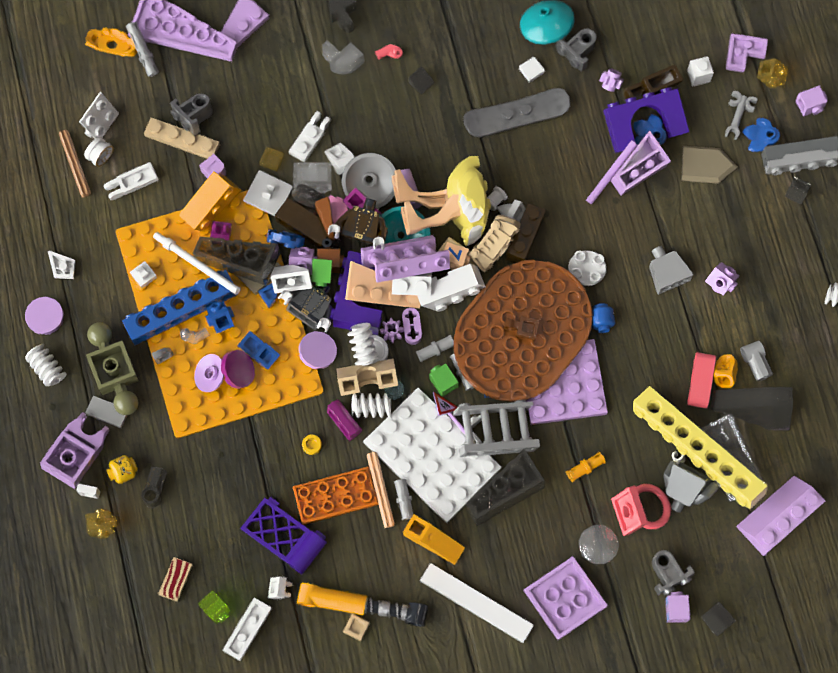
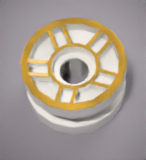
(98, 151)

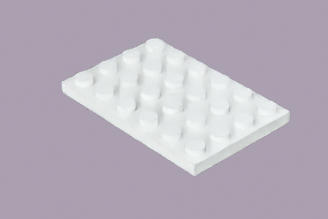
(426, 454)

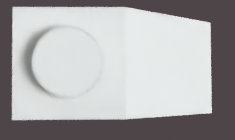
(290, 278)

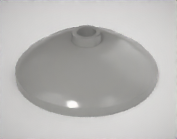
(371, 165)

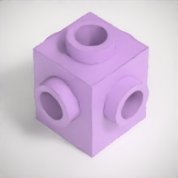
(302, 257)
(723, 279)

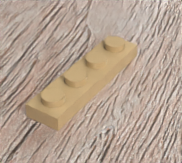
(181, 138)

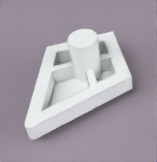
(62, 266)

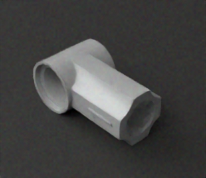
(754, 355)

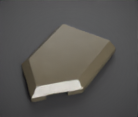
(705, 164)

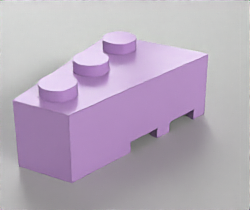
(640, 165)

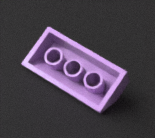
(780, 514)

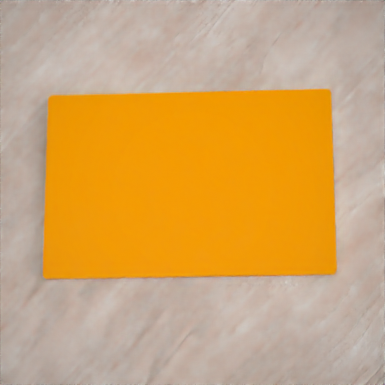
(188, 406)

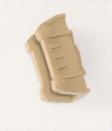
(494, 242)

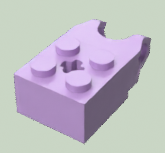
(78, 446)

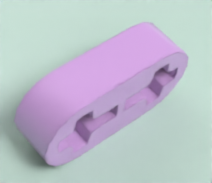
(416, 325)

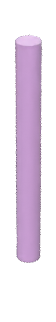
(611, 172)

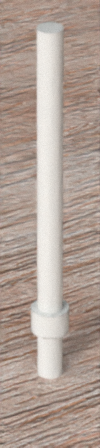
(170, 245)

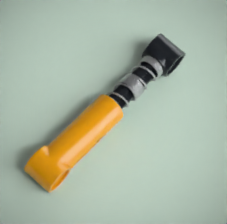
(316, 596)

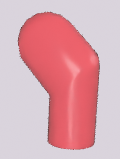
(389, 50)

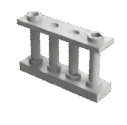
(489, 446)

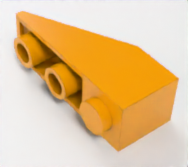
(433, 539)

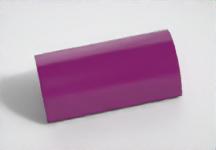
(343, 420)

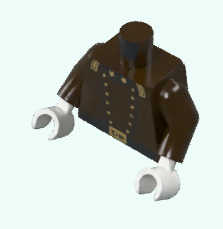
(362, 225)

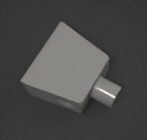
(668, 270)

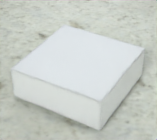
(531, 69)
(88, 491)

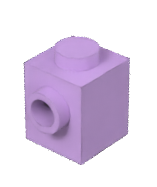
(811, 101)

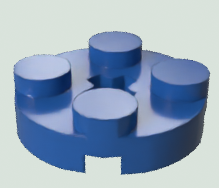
(289, 239)

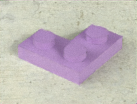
(741, 47)

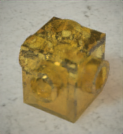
(772, 73)
(95, 526)

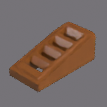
(324, 211)

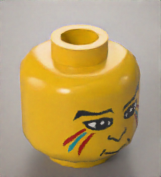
(122, 469)

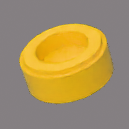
(311, 444)

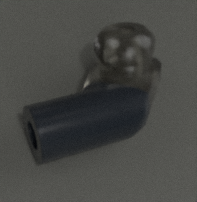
(328, 244)

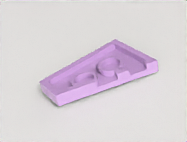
(244, 21)

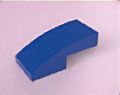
(258, 350)

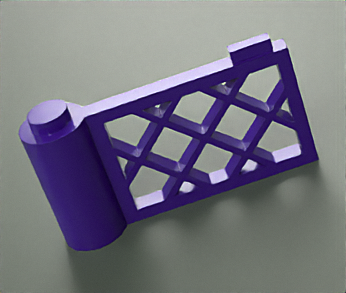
(305, 548)

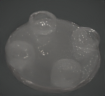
(598, 544)

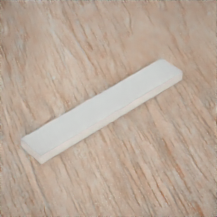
(476, 603)

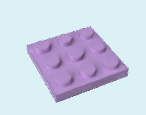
(565, 598)

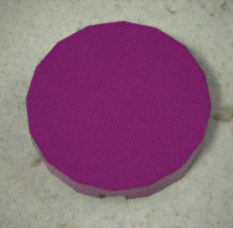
(237, 369)

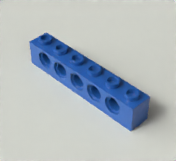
(176, 316)

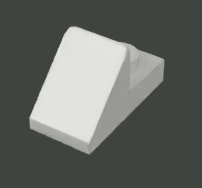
(339, 157)

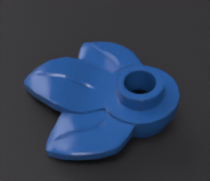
(654, 125)
(758, 135)

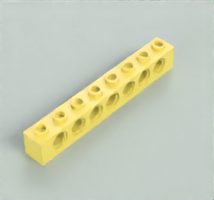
(710, 449)

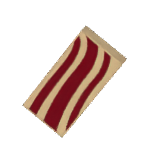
(175, 579)

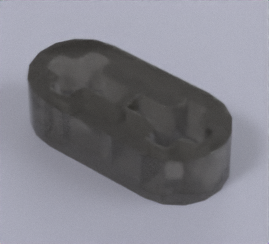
(306, 195)

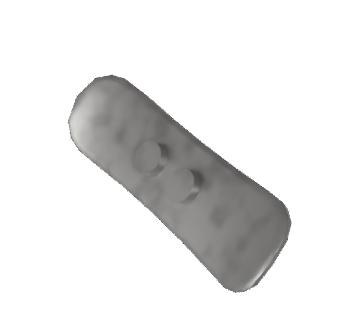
(517, 113)

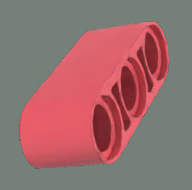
(701, 380)

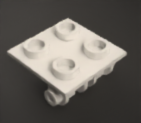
(98, 117)

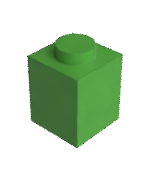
(321, 271)
(443, 379)

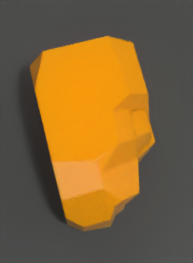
(725, 371)

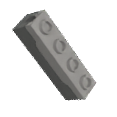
(800, 155)

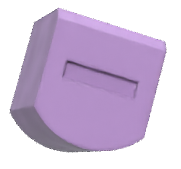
(212, 164)

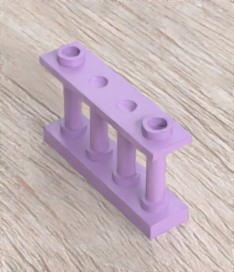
(405, 258)

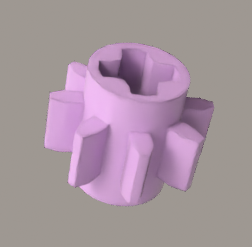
(611, 80)
(392, 335)

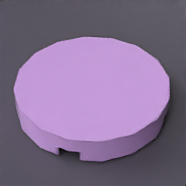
(44, 315)
(317, 350)

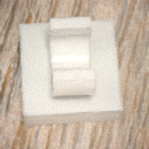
(143, 274)
(277, 588)

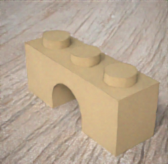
(354, 377)

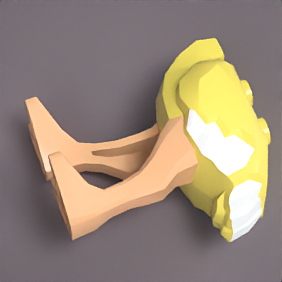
(462, 202)

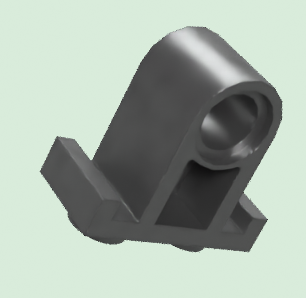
(577, 49)
(192, 112)
(670, 574)

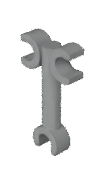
(742, 103)

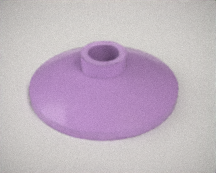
(208, 373)

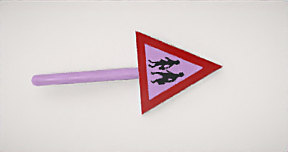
(446, 407)

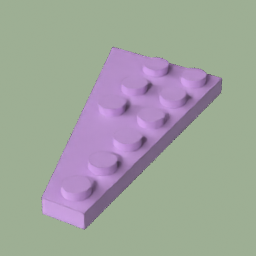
(173, 27)

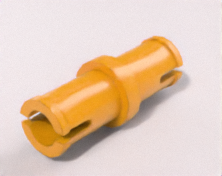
(585, 466)

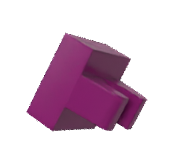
(221, 230)

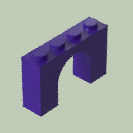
(666, 104)
(346, 311)

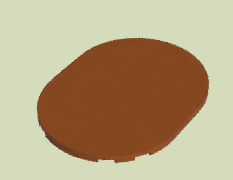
(515, 366)

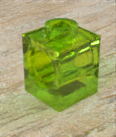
(214, 607)

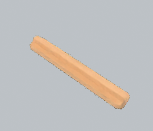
(380, 489)

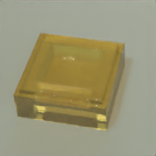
(271, 159)

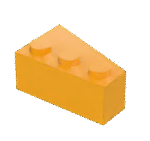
(209, 201)

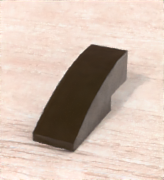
(654, 83)

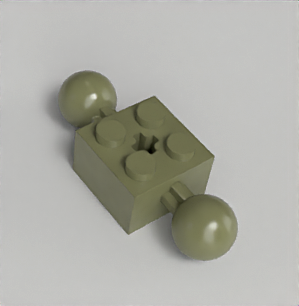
(112, 380)

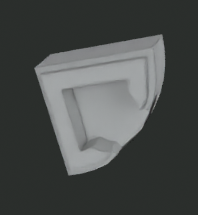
(162, 355)

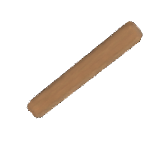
(74, 163)

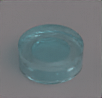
(396, 391)

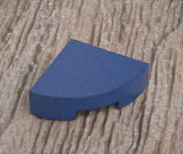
(268, 295)

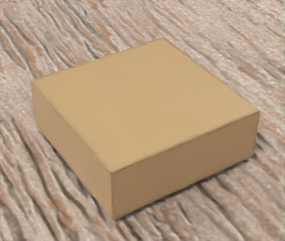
(356, 627)

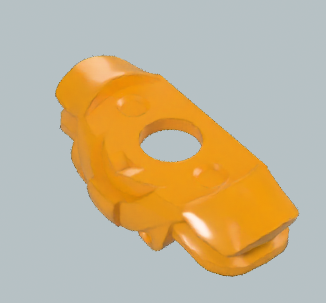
(100, 39)

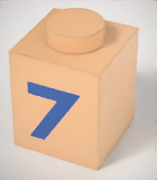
(458, 255)

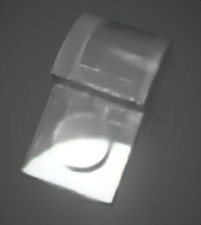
(345, 61)

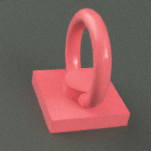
(631, 512)

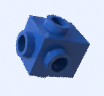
(220, 316)

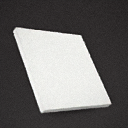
(267, 193)

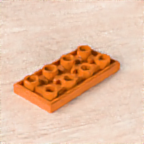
(335, 495)

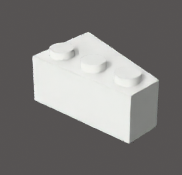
(453, 288)

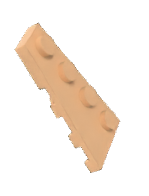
(364, 288)

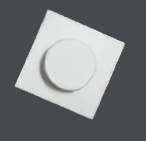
(700, 71)

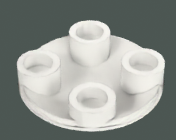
(587, 267)

